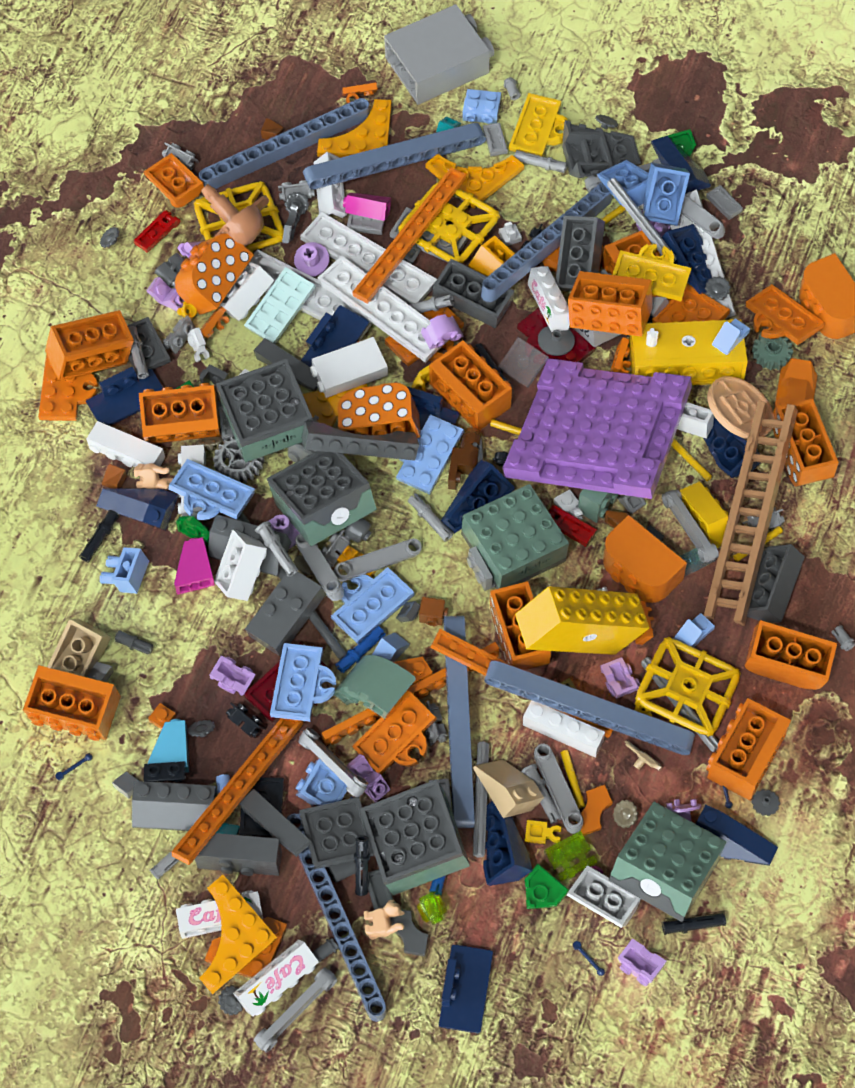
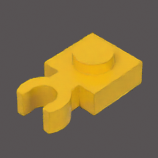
(538, 832)

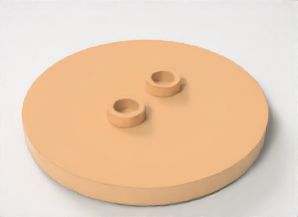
(735, 403)

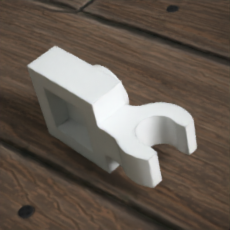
(197, 341)
(569, 504)

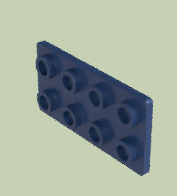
(334, 333)
(121, 396)
(431, 405)
(465, 989)

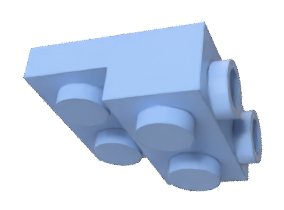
(481, 106)
(320, 785)

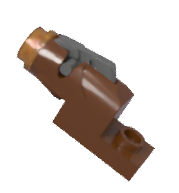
(465, 457)

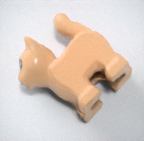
(150, 477)
(381, 920)

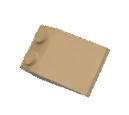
(79, 648)
(508, 788)

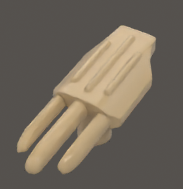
(643, 758)

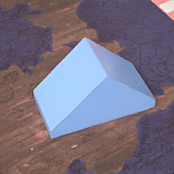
(391, 647)

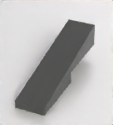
(270, 353)
(274, 823)

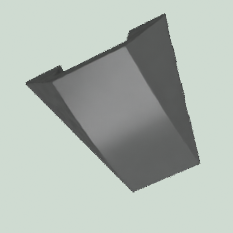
(594, 150)

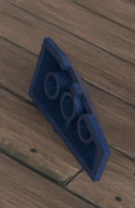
(673, 155)
(687, 247)
(727, 449)
(480, 488)
(143, 505)
(741, 841)
(506, 851)

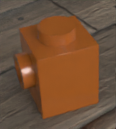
(432, 611)

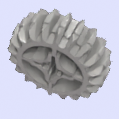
(237, 467)

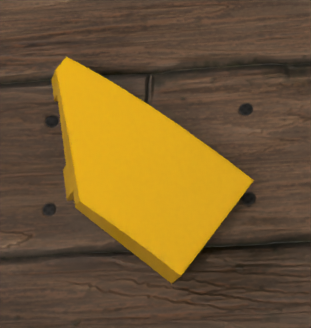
(421, 379)

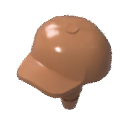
(241, 225)

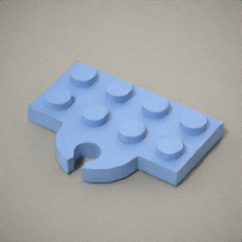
(432, 455)
(210, 491)
(370, 603)
(300, 682)

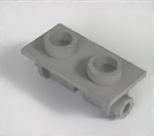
(186, 158)
(288, 188)
(179, 337)
(776, 519)
(337, 542)
(435, 731)

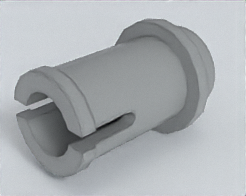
(510, 85)
(843, 638)

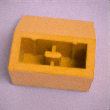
(490, 256)

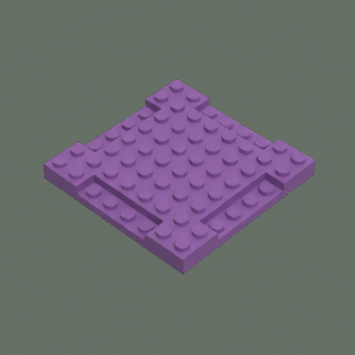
(599, 429)

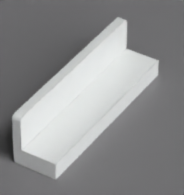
(332, 196)

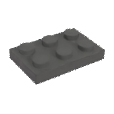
(152, 348)

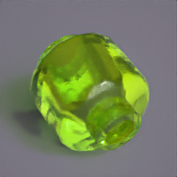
(431, 908)

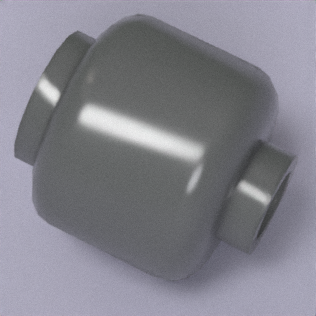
(358, 530)

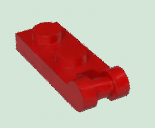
(156, 231)
(572, 526)

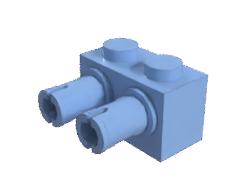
(128, 572)

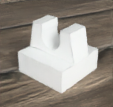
(510, 234)

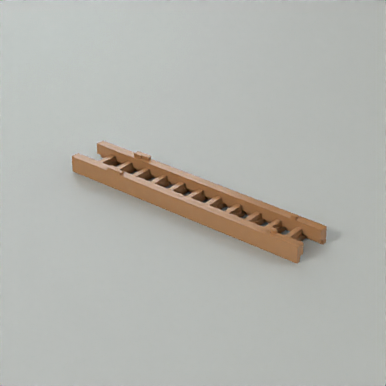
(765, 514)

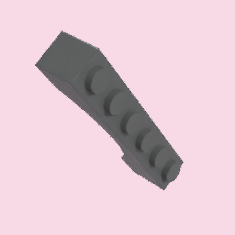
(329, 439)

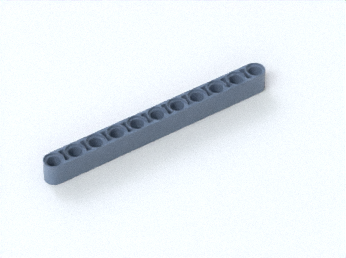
(285, 144)
(393, 156)
(541, 245)
(589, 707)
(459, 731)
(338, 925)

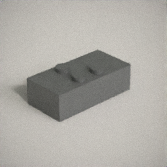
(579, 249)
(466, 289)
(285, 612)
(241, 854)

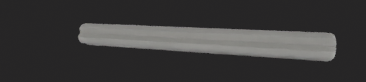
(637, 215)
(686, 711)
(480, 804)

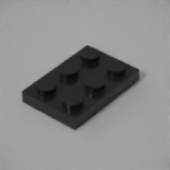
(272, 791)

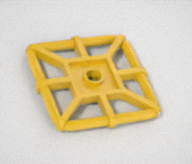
(271, 210)
(461, 223)
(693, 697)

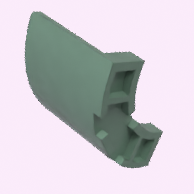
(375, 683)

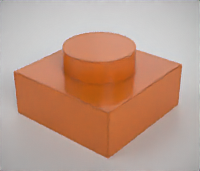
(161, 715)

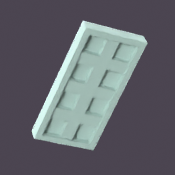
(279, 305)

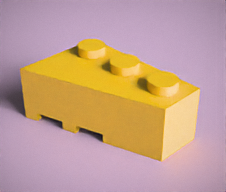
(706, 512)

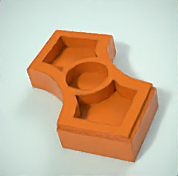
(597, 801)

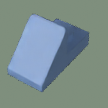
(730, 336)
(695, 630)

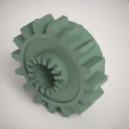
(772, 352)

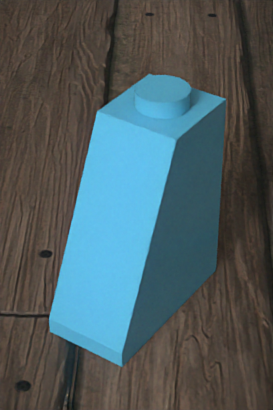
(172, 744)

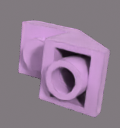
(164, 294)
(376, 784)

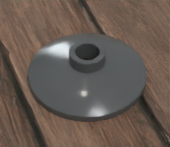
(556, 345)

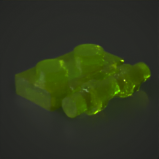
(568, 850)

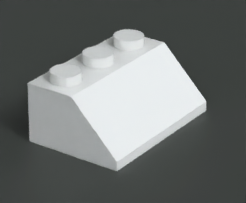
(246, 291)
(240, 565)
(604, 897)

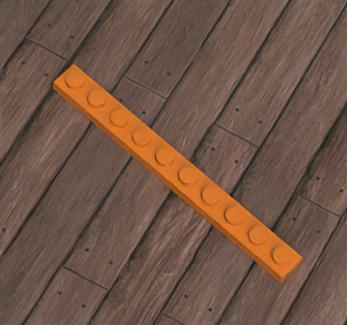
(409, 235)
(479, 661)
(369, 717)
(235, 790)

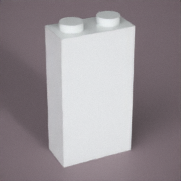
(349, 367)

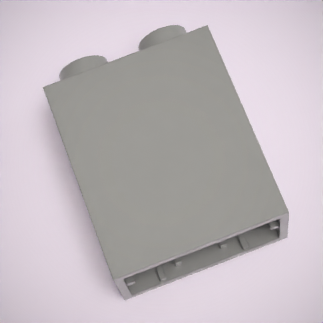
(438, 53)

